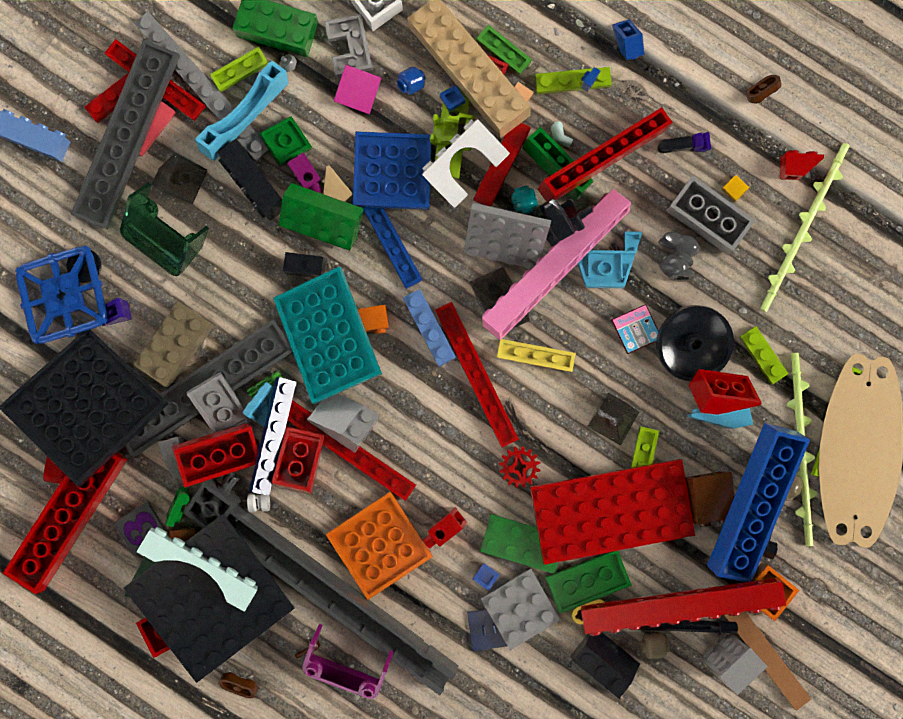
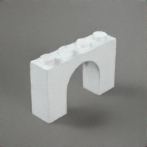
(476, 137)

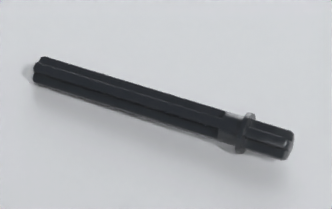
(698, 626)

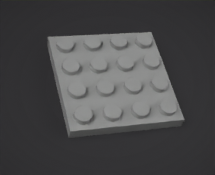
(505, 236)

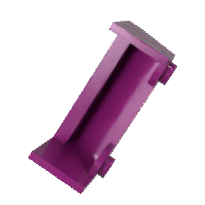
(340, 675)

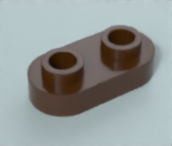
(763, 89)
(237, 685)

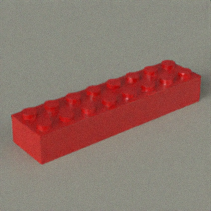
(60, 527)

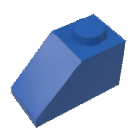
(629, 39)

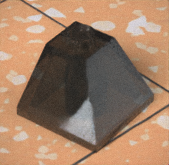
(180, 178)
(613, 418)

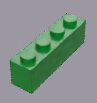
(551, 158)

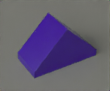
(117, 312)

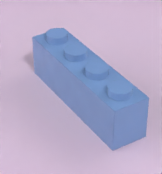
(33, 136)
(429, 328)

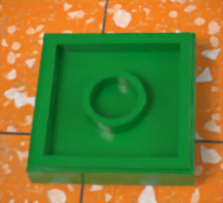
(285, 141)

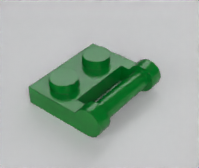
(175, 510)

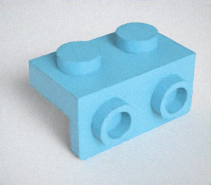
(258, 407)

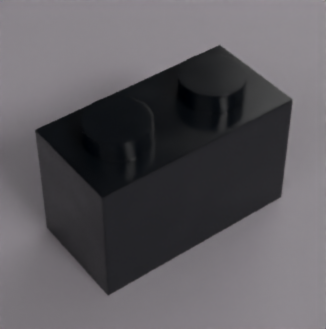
(304, 265)

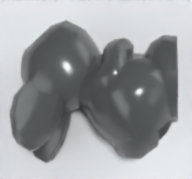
(677, 264)

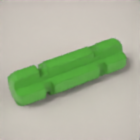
(252, 391)

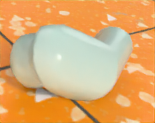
(558, 134)

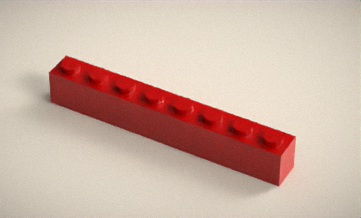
(604, 155)

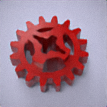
(529, 464)

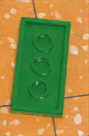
(588, 581)

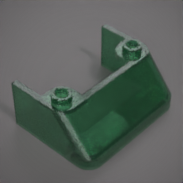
(155, 237)

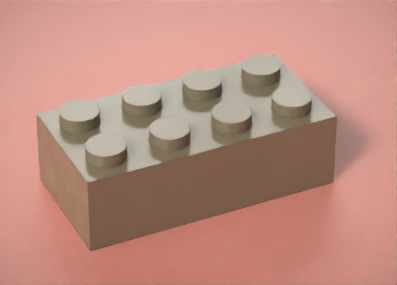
(173, 345)

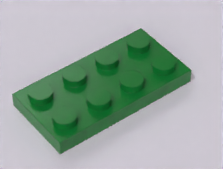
(514, 542)

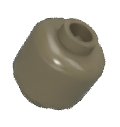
(654, 645)

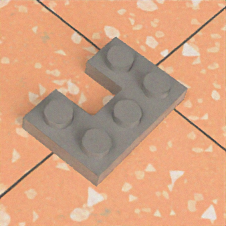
(352, 29)

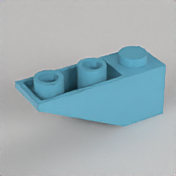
(728, 420)

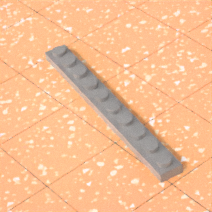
(200, 83)

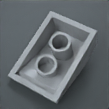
(344, 420)

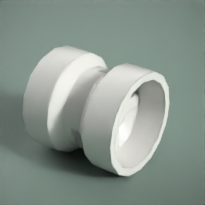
(258, 502)

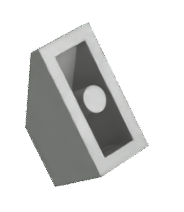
(168, 456)

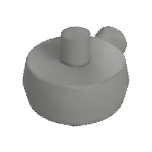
(288, 62)

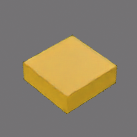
(735, 188)

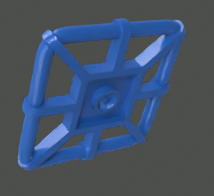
(50, 291)

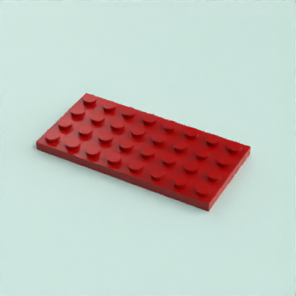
(612, 511)

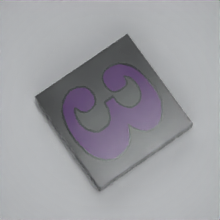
(137, 524)

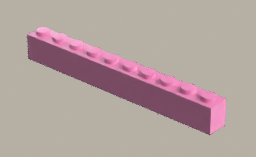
(554, 265)

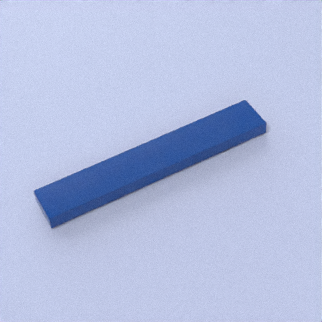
(393, 246)

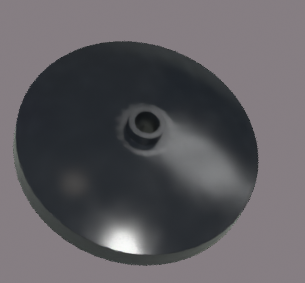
(711, 344)

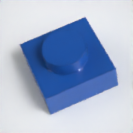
(589, 78)
(452, 98)
(486, 576)

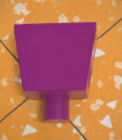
(301, 168)

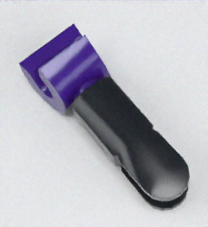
(699, 142)

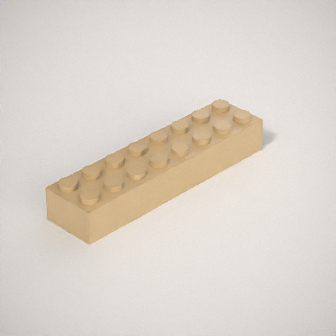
(469, 67)

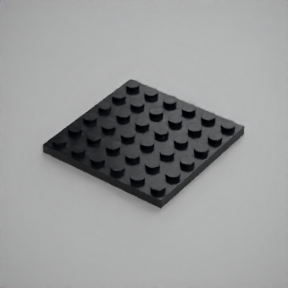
(83, 406)
(191, 608)

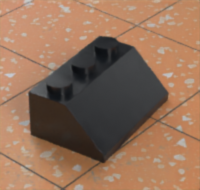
(606, 663)

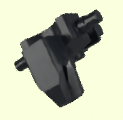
(564, 219)

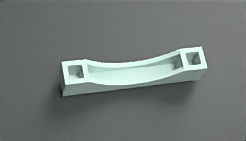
(160, 547)

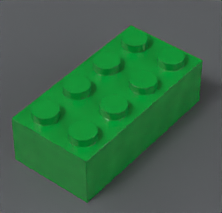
(276, 26)
(320, 216)

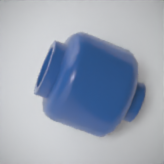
(411, 80)

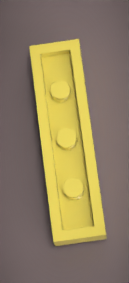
(536, 355)

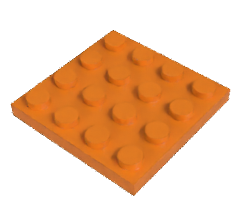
(379, 545)

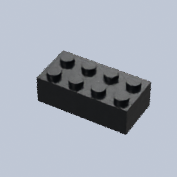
(248, 175)

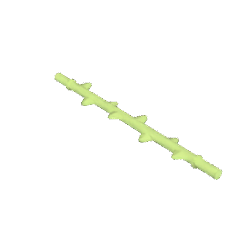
(803, 235)
(801, 422)

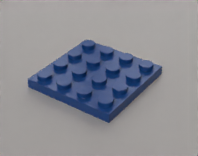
(391, 170)

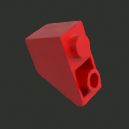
(796, 165)

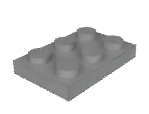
(218, 404)

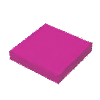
(357, 89)

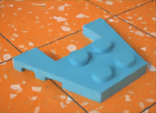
(609, 267)

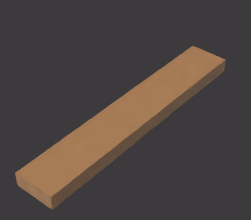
(776, 667)

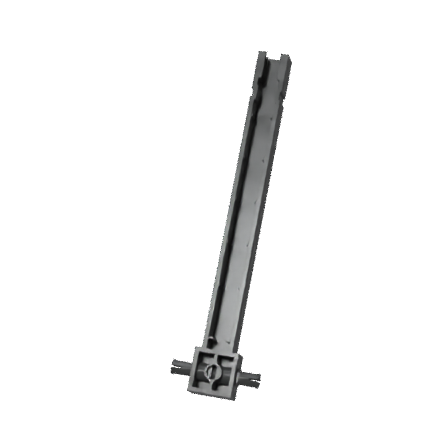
(322, 585)

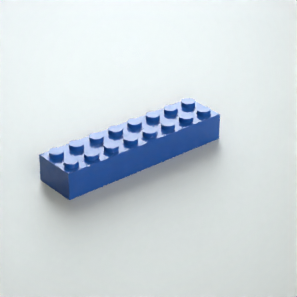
(758, 502)

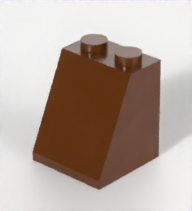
(710, 497)

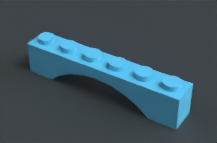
(264, 90)

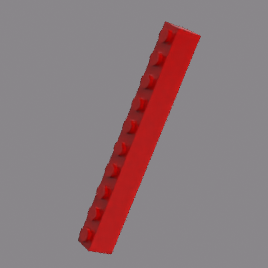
(683, 605)

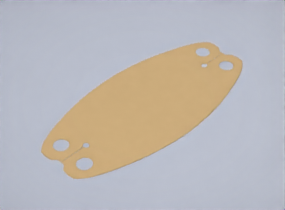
(861, 450)

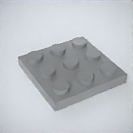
(520, 609)

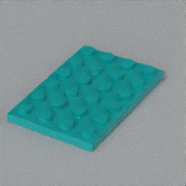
(327, 335)

